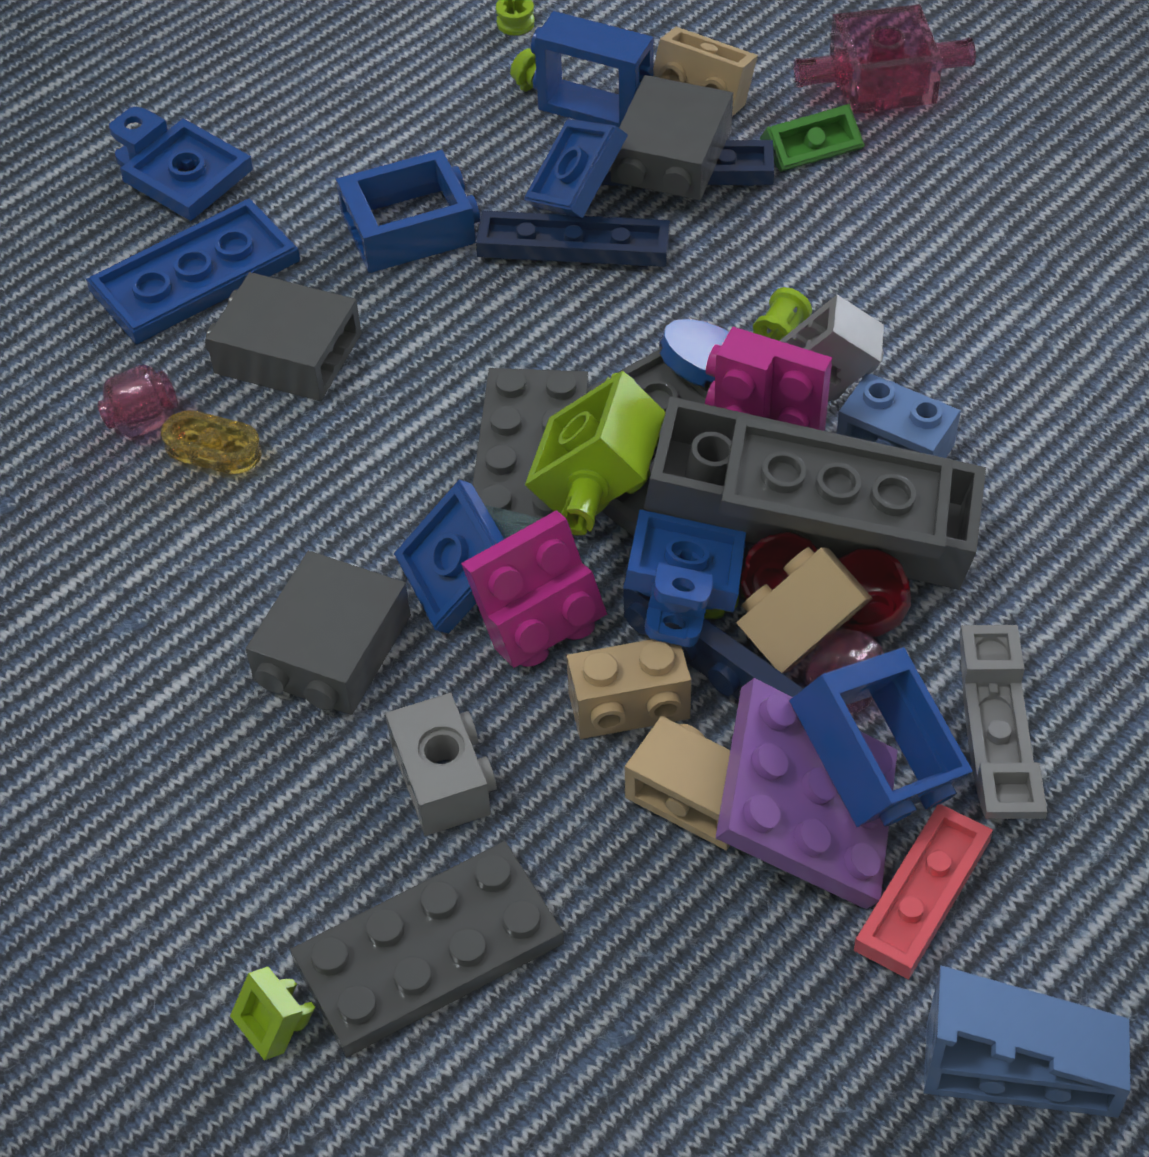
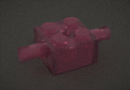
(884, 59)

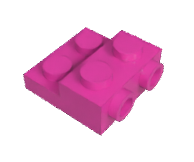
(769, 379)
(534, 591)

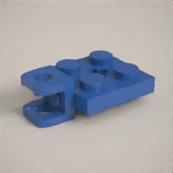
(155, 155)
(680, 587)

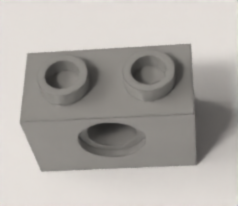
(440, 792)

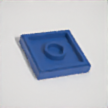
(575, 167)
(437, 547)

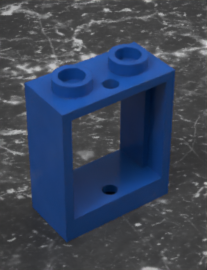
(596, 43)
(412, 236)
(911, 719)

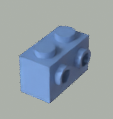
(898, 417)

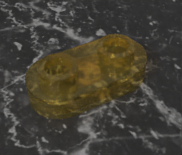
(216, 444)

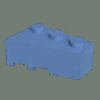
(1024, 1048)

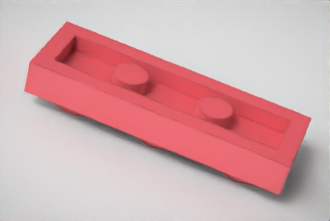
(923, 891)

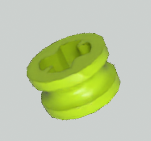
(515, 16)

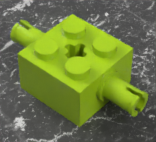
(596, 450)

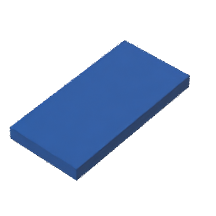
(191, 270)

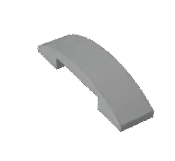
(997, 724)

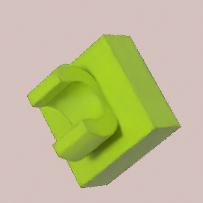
(269, 1012)

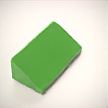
(814, 138)

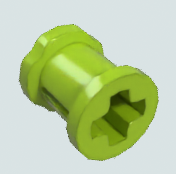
(780, 316)

